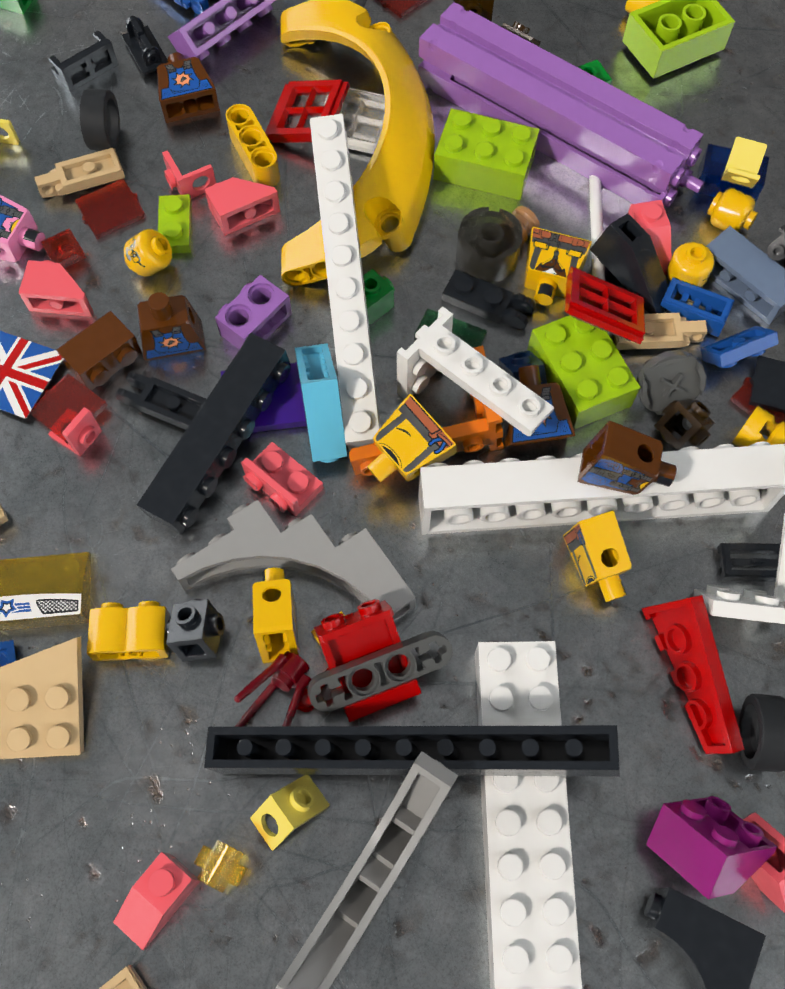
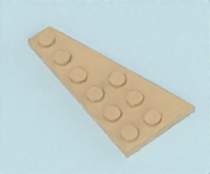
(43, 704)

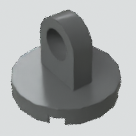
(670, 378)

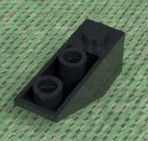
(633, 260)

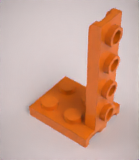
(468, 436)

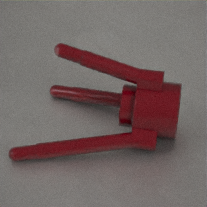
(287, 672)

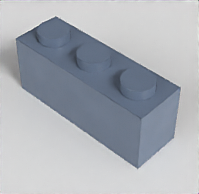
(748, 274)

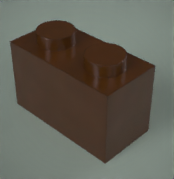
(100, 351)

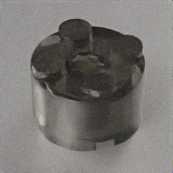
(489, 244)

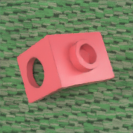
(184, 183)
(80, 432)

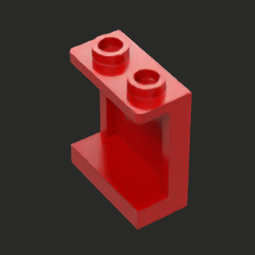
(356, 636)

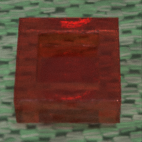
(63, 248)

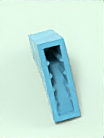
(321, 403)

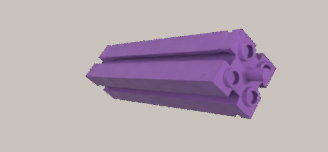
(579, 116)

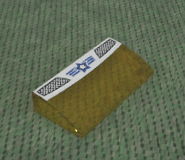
(45, 591)

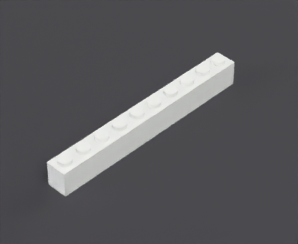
(345, 281)

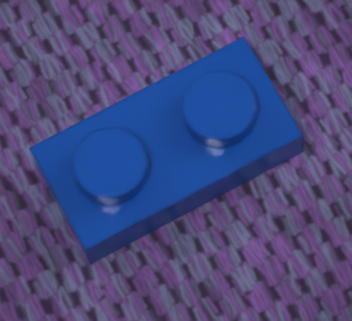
(739, 346)

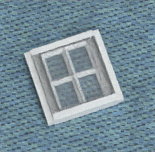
(363, 119)

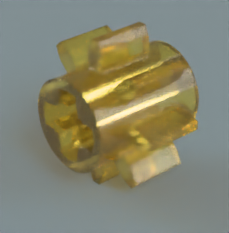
(220, 866)

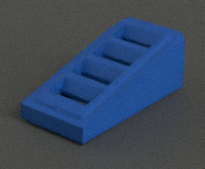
(709, 300)

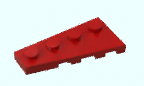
(697, 671)

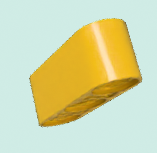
(253, 145)

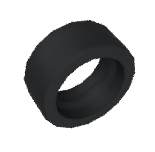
(99, 119)
(763, 732)

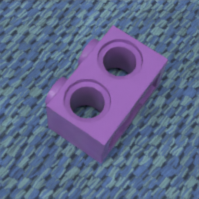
(258, 318)

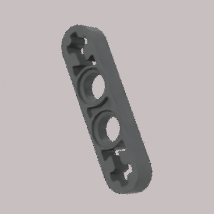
(382, 677)

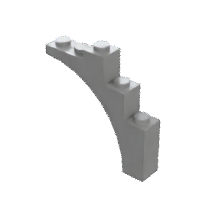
(303, 546)
(371, 877)

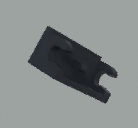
(85, 64)

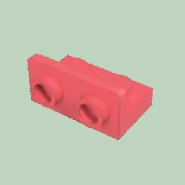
(282, 478)

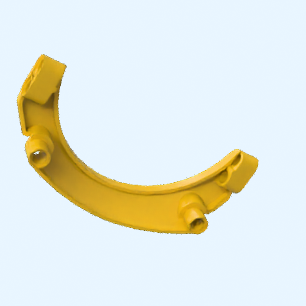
(399, 174)

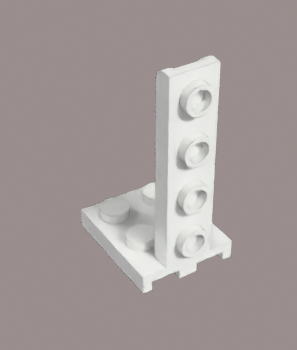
(445, 352)
(753, 603)

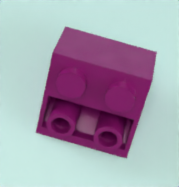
(709, 844)

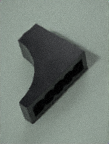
(710, 944)

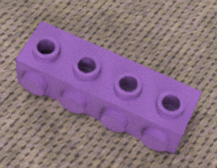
(215, 25)

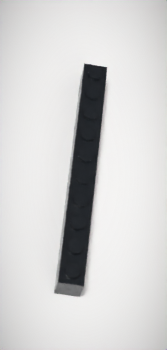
(393, 750)

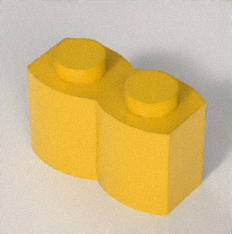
(128, 632)

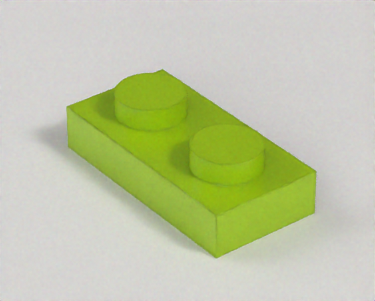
(176, 221)

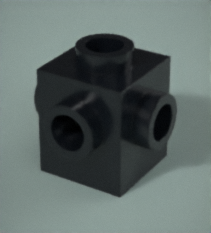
(195, 630)

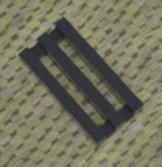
(728, 563)

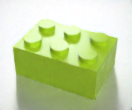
(676, 33)
(485, 154)
(586, 367)

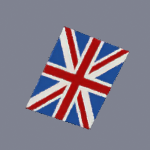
(24, 373)

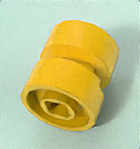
(760, 424)

